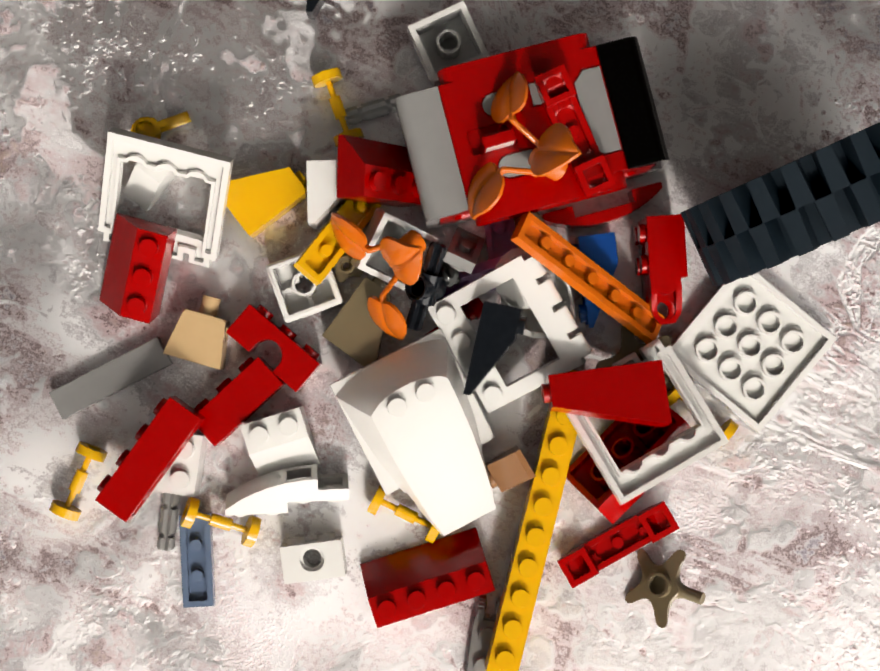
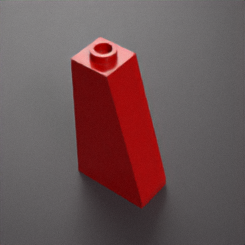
(616, 393)

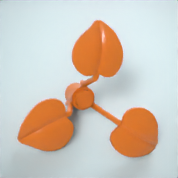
(548, 159)
(401, 254)

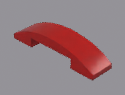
(563, 107)
(566, 218)
(617, 542)

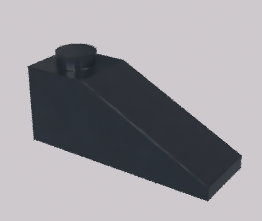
(494, 337)

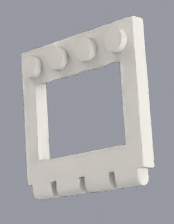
(184, 162)
(541, 299)
(668, 457)

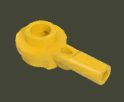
(153, 128)

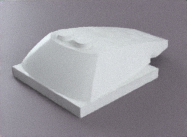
(422, 430)

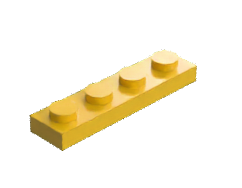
(324, 249)

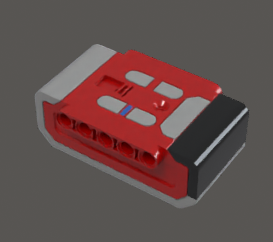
(448, 121)

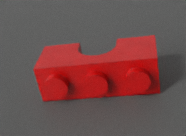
(256, 326)

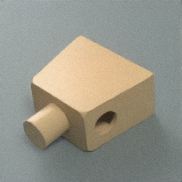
(200, 335)

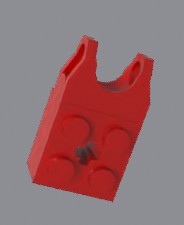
(661, 263)

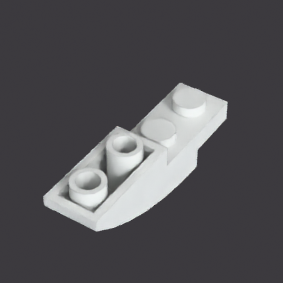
(273, 491)

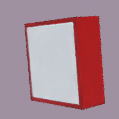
(498, 140)

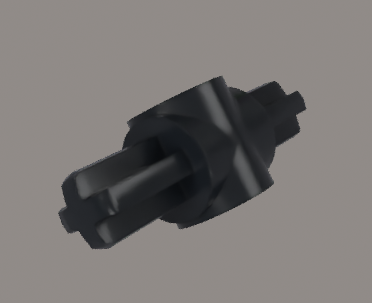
(428, 288)

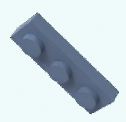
(197, 564)

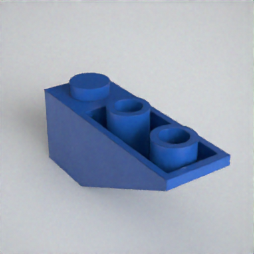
(603, 251)

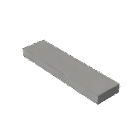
(110, 378)

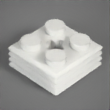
(297, 303)

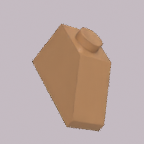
(509, 469)

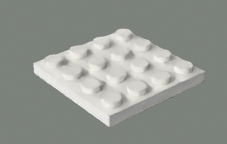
(751, 348)

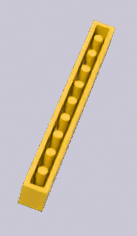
(531, 543)

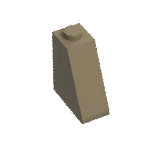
(354, 328)

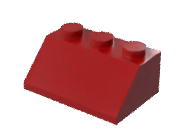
(375, 173)
(137, 267)

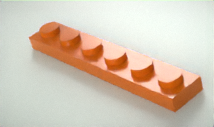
(585, 276)

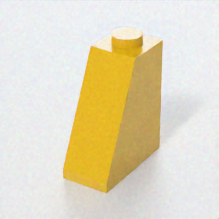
(265, 198)

